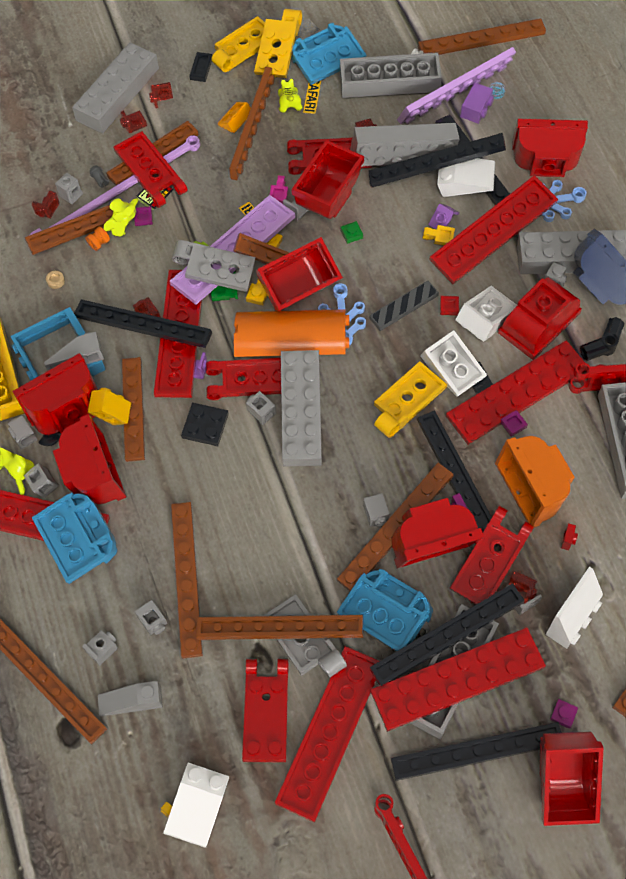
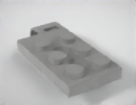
(201, 257)
(312, 651)

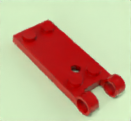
(309, 149)
(144, 162)
(259, 375)
(597, 376)
(485, 566)
(265, 720)
(395, 831)

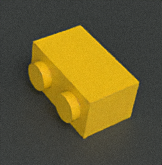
(109, 406)

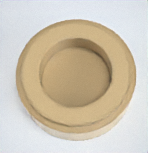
(55, 279)

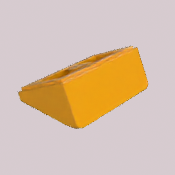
(235, 116)

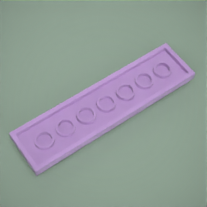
(459, 85)
(260, 223)

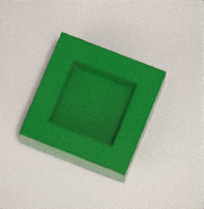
(351, 232)

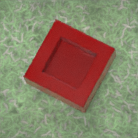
(449, 305)
(569, 537)

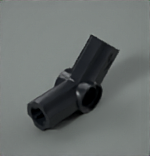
(599, 347)

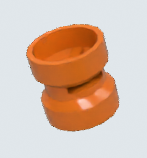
(97, 238)

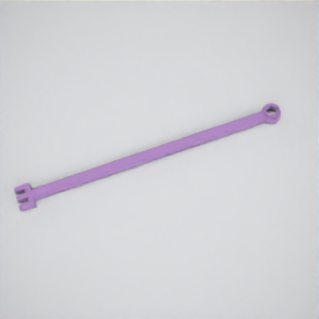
(192, 143)

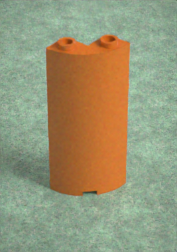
(273, 331)

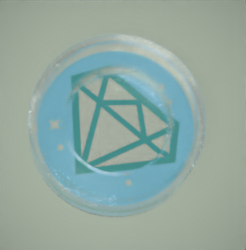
(498, 90)

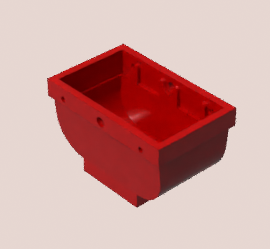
(548, 148)
(328, 180)
(298, 274)
(540, 317)
(59, 399)
(85, 462)
(434, 529)
(570, 778)

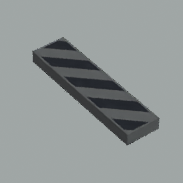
(404, 305)

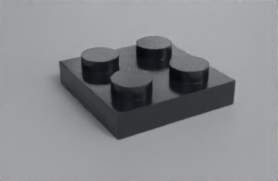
(205, 424)

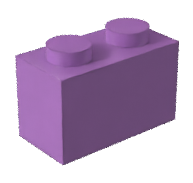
(477, 103)

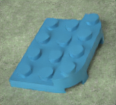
(321, 53)
(76, 535)
(388, 607)

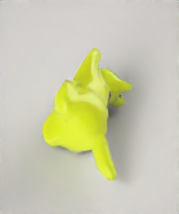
(289, 96)
(122, 214)
(16, 466)

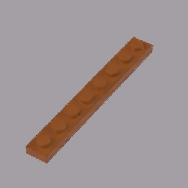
(483, 37)
(250, 127)
(382, 540)
(186, 579)
(280, 627)
(50, 685)

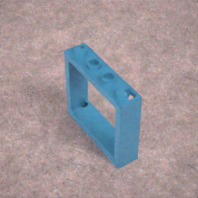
(44, 328)

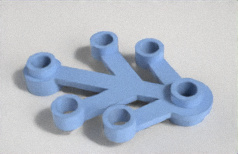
(578, 195)
(352, 313)

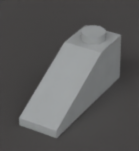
(87, 345)
(131, 699)

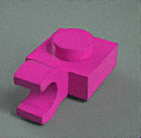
(279, 190)

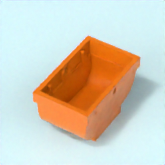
(538, 476)

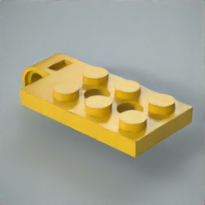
(278, 31)
(231, 52)
(397, 411)

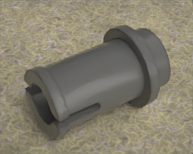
(97, 174)

